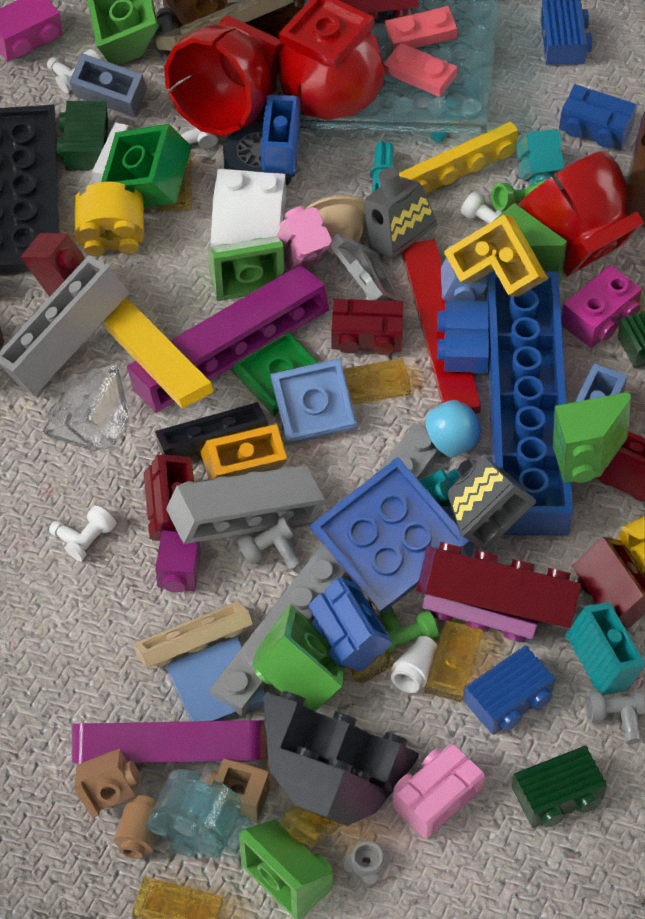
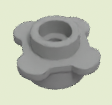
(366, 850)

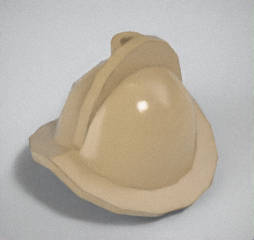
(342, 216)

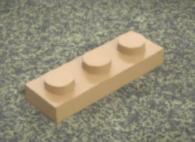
(193, 635)

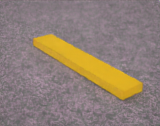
(157, 354)

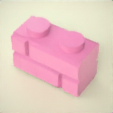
(303, 237)
(437, 790)

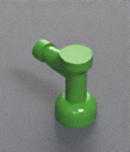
(504, 195)
(424, 626)

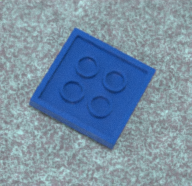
(384, 533)

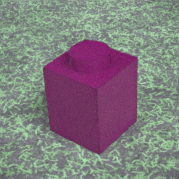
(177, 563)

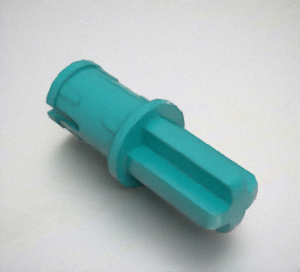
(382, 160)

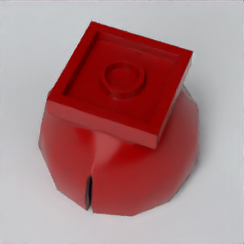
(330, 60)
(230, 75)
(587, 211)

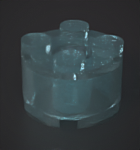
(194, 814)

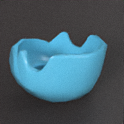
(453, 428)

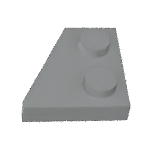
(366, 268)

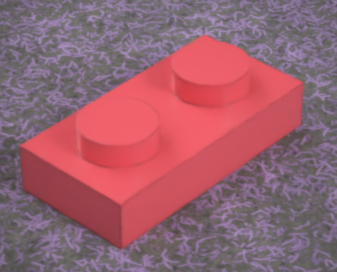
(422, 28)
(420, 69)

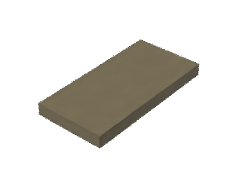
(242, 11)

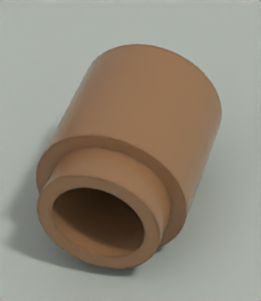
(132, 834)

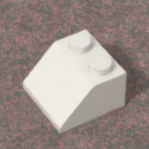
(247, 206)

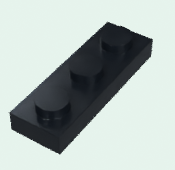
(191, 436)

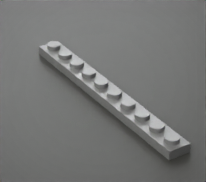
(239, 680)

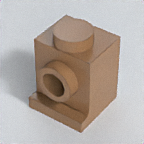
(247, 779)
(106, 781)

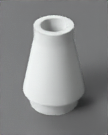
(413, 667)

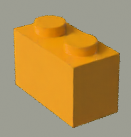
(244, 453)

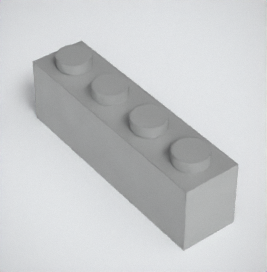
(62, 325)
(244, 503)

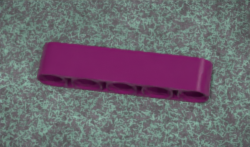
(171, 740)

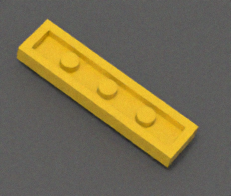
(464, 158)

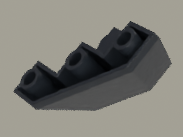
(330, 762)

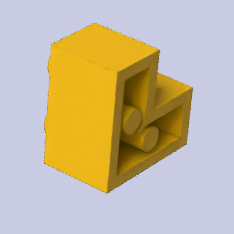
(498, 248)

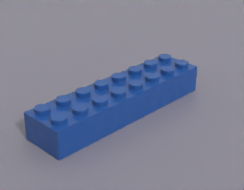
(523, 392)

